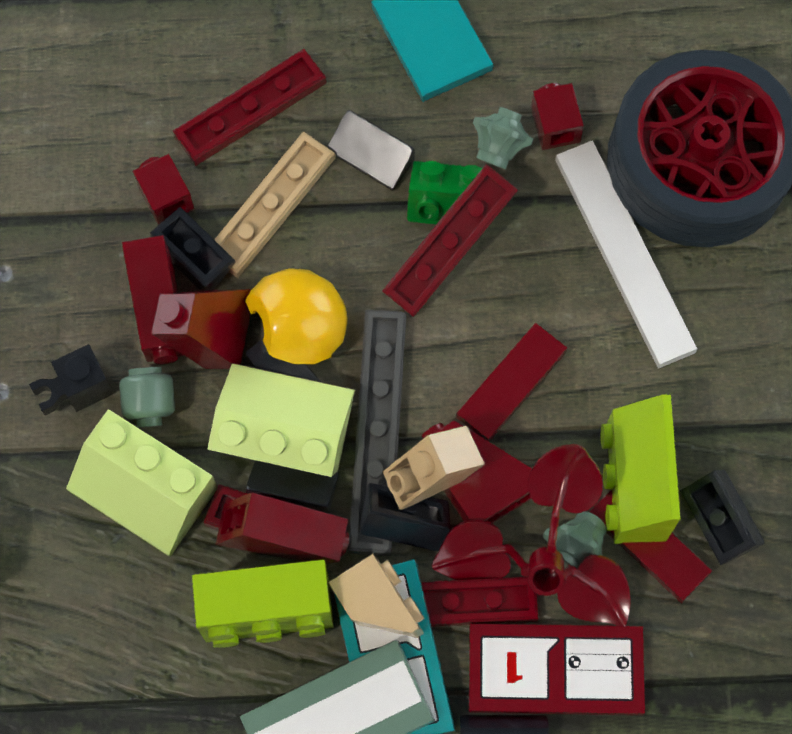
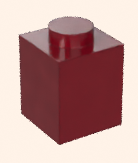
(557, 115)
(162, 187)

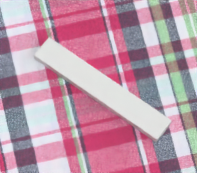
(626, 255)

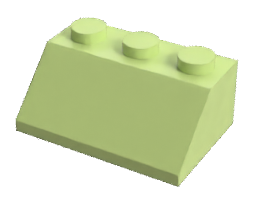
(281, 420)
(140, 483)

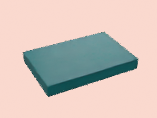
(433, 43)

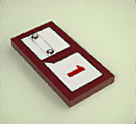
(556, 669)

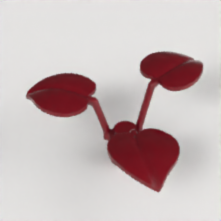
(591, 592)

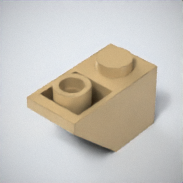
(433, 466)
(373, 601)

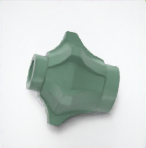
(500, 137)
(579, 538)

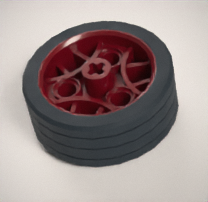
(702, 148)

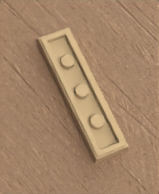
(274, 200)

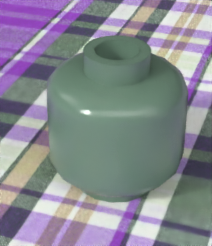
(147, 396)

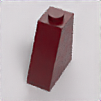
(149, 275)
(204, 325)
(493, 488)
(282, 529)

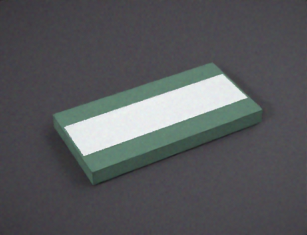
(361, 697)

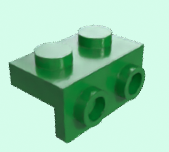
(436, 188)

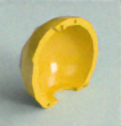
(299, 315)

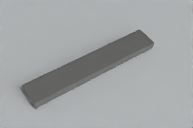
(377, 417)

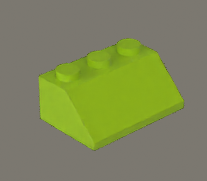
(641, 471)

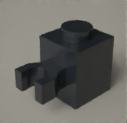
(78, 380)

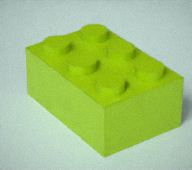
(263, 603)

